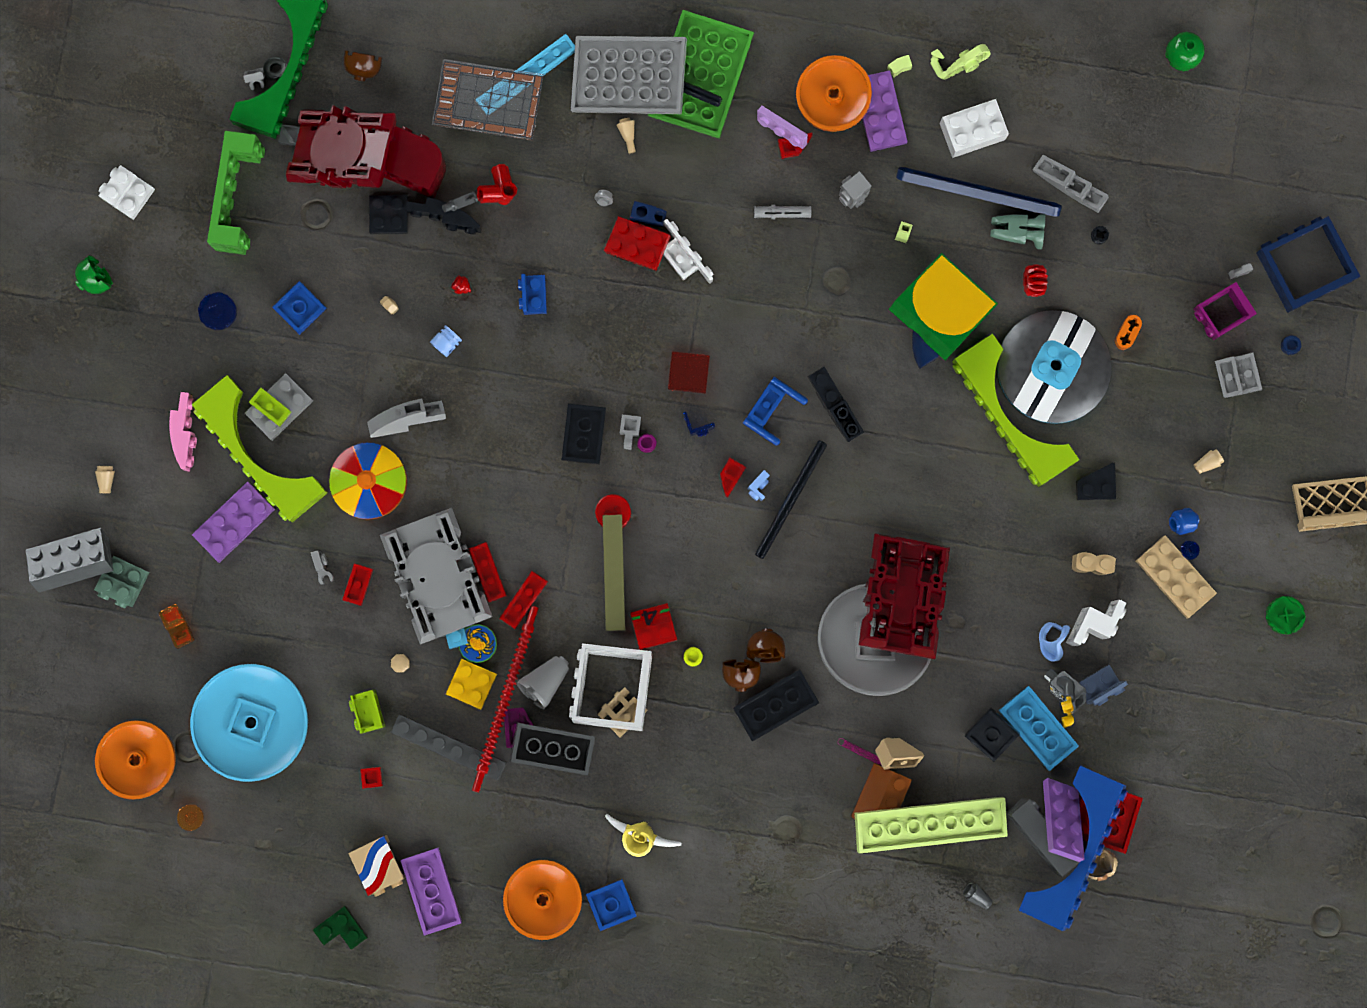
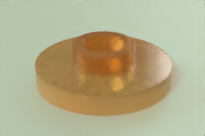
(190, 817)

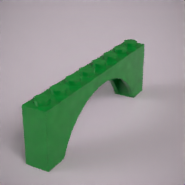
(266, 112)

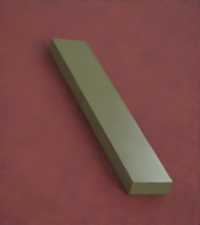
(613, 572)

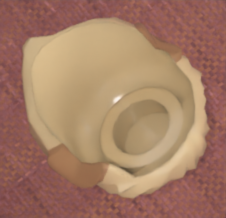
(1105, 866)

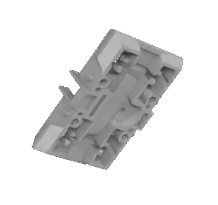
(444, 572)

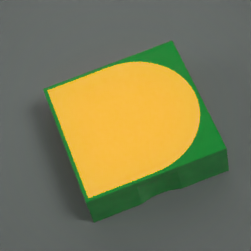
(943, 306)

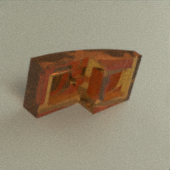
(176, 625)

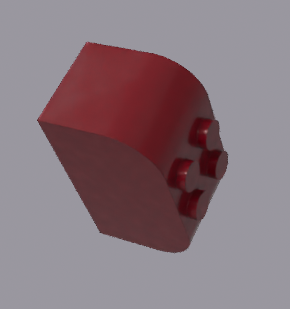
(415, 162)

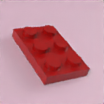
(637, 243)

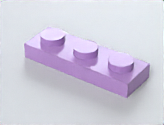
(782, 127)

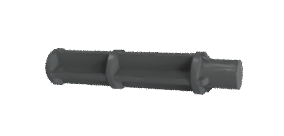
(461, 201)

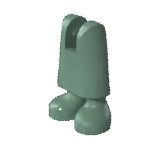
(1016, 229)

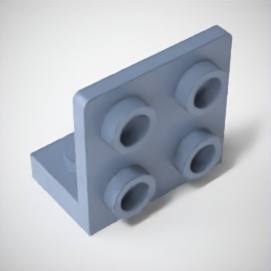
(1101, 685)

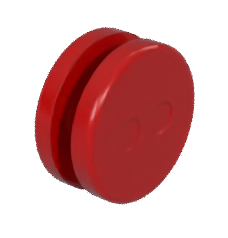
(613, 505)

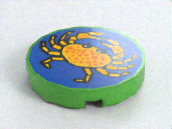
(481, 644)

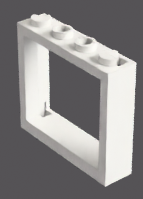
(580, 674)

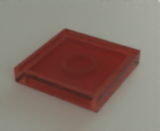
(688, 372)

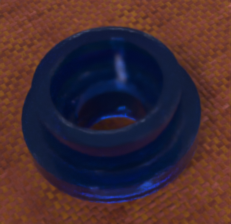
(1193, 547)

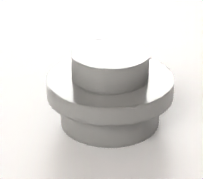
(604, 197)

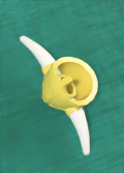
(639, 837)

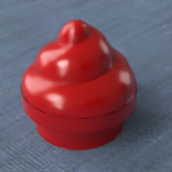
(461, 285)

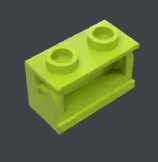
(367, 711)

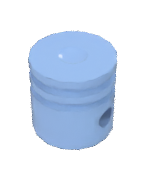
(445, 341)

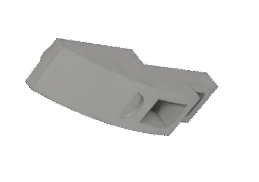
(401, 416)

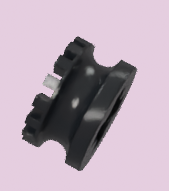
(1100, 229)

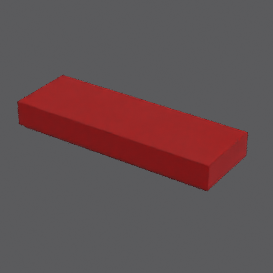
(487, 572)
(523, 600)

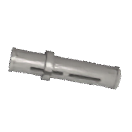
(782, 211)

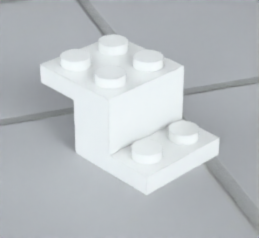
(1097, 623)

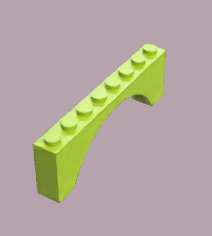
(220, 411)
(1038, 458)

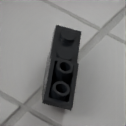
(451, 220)
(835, 404)

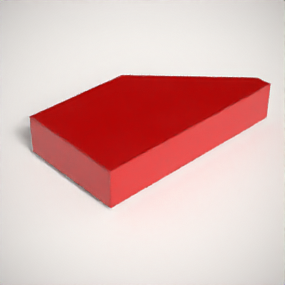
(788, 150)
(730, 475)

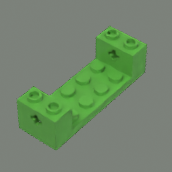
(235, 148)

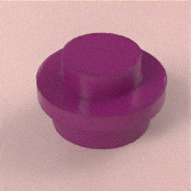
(646, 443)

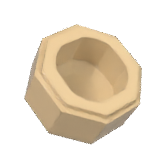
(389, 304)
(400, 663)

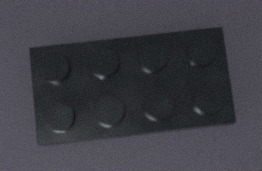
(776, 705)

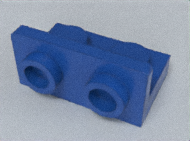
(533, 294)

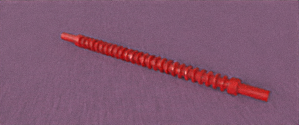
(483, 768)

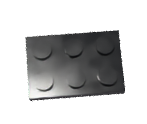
(583, 434)

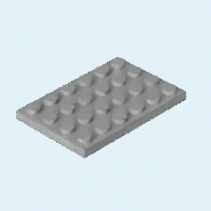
(628, 74)

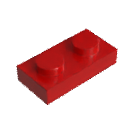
(357, 584)

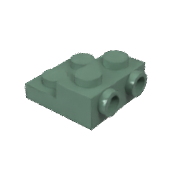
(122, 583)

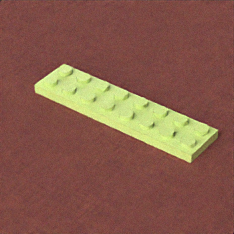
(930, 824)

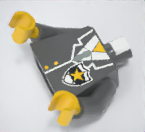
(1068, 692)

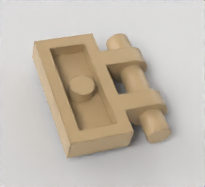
(626, 714)

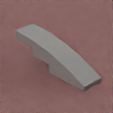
(1070, 183)

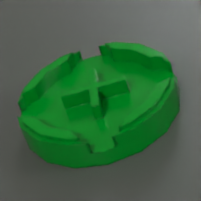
(1285, 615)

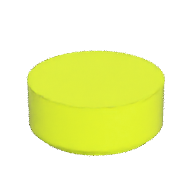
(693, 656)

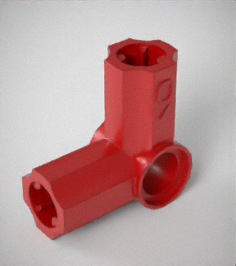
(497, 192)

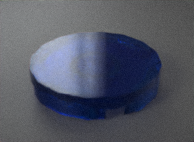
(217, 311)

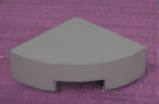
(1245, 269)

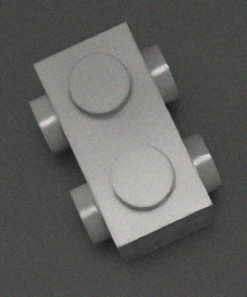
(854, 190)

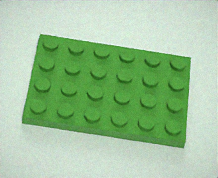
(713, 63)

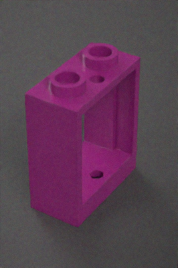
(1239, 300)

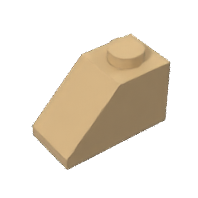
(897, 754)

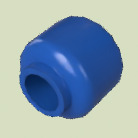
(1184, 521)

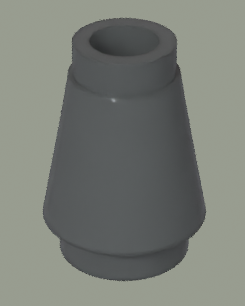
(976, 895)

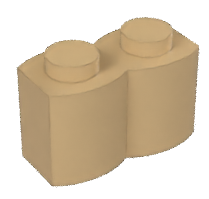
(1099, 565)

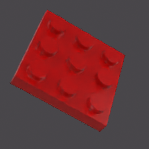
(1121, 827)

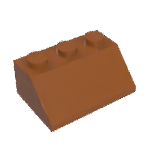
(882, 790)

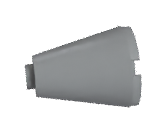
(544, 681)

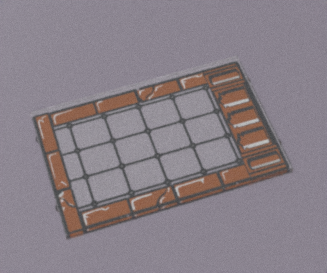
(487, 99)

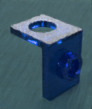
(700, 431)

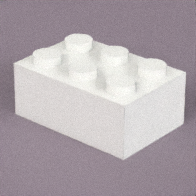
(974, 128)

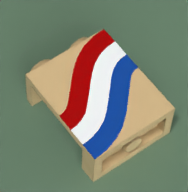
(377, 866)

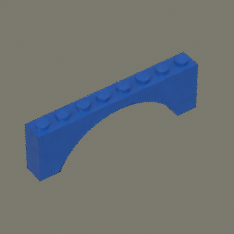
(1057, 903)

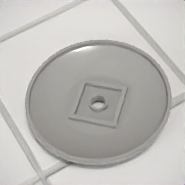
(862, 667)

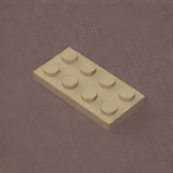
(1176, 577)

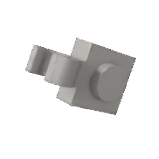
(629, 427)
(319, 562)

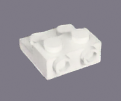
(125, 191)

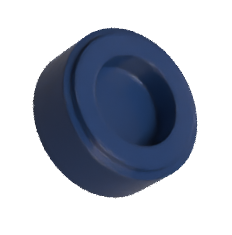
(1291, 345)

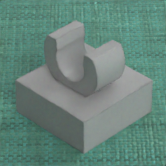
(253, 76)

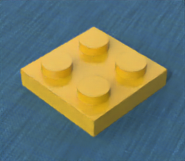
(471, 684)

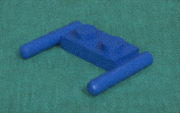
(767, 404)

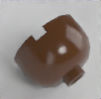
(361, 65)
(767, 646)
(741, 674)

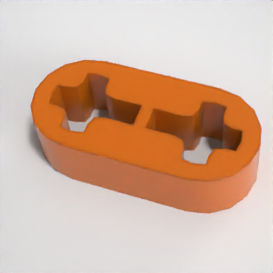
(1131, 334)

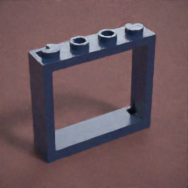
(1279, 283)

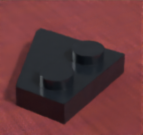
(1098, 485)

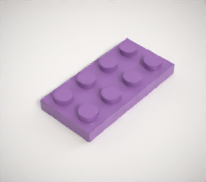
(883, 119)
(233, 522)
(1063, 820)
(431, 891)

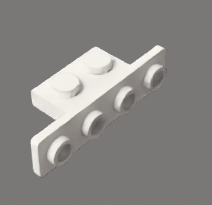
(682, 257)

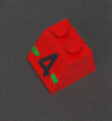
(653, 626)

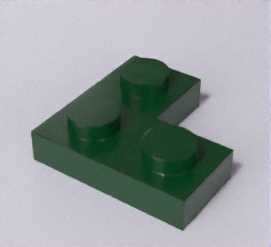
(341, 923)

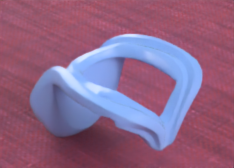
(1052, 650)

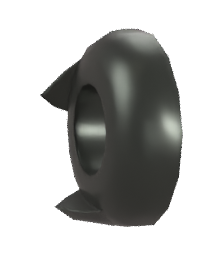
(273, 61)

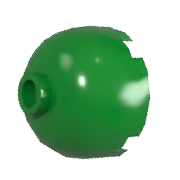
(1185, 51)
(92, 277)

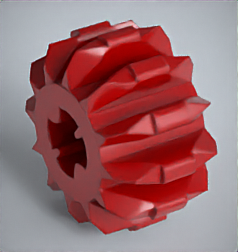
(1035, 280)

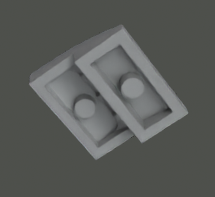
(1238, 375)

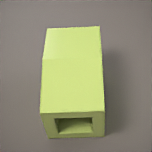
(900, 65)
(903, 232)

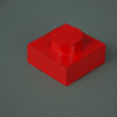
(371, 777)

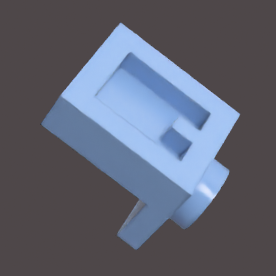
(760, 482)

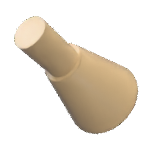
(626, 129)

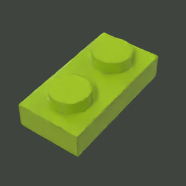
(270, 407)

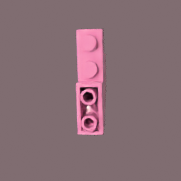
(182, 439)

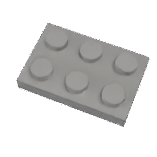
(289, 395)

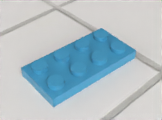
(1038, 728)

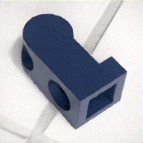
(647, 214)

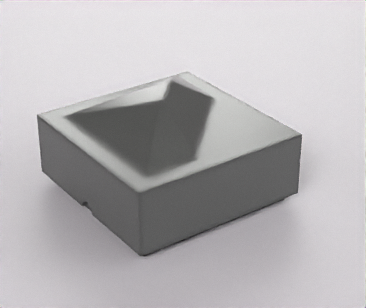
(288, 135)

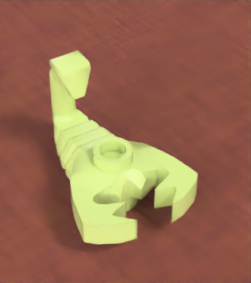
(968, 61)

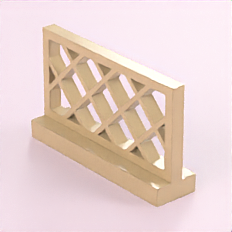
(1331, 520)

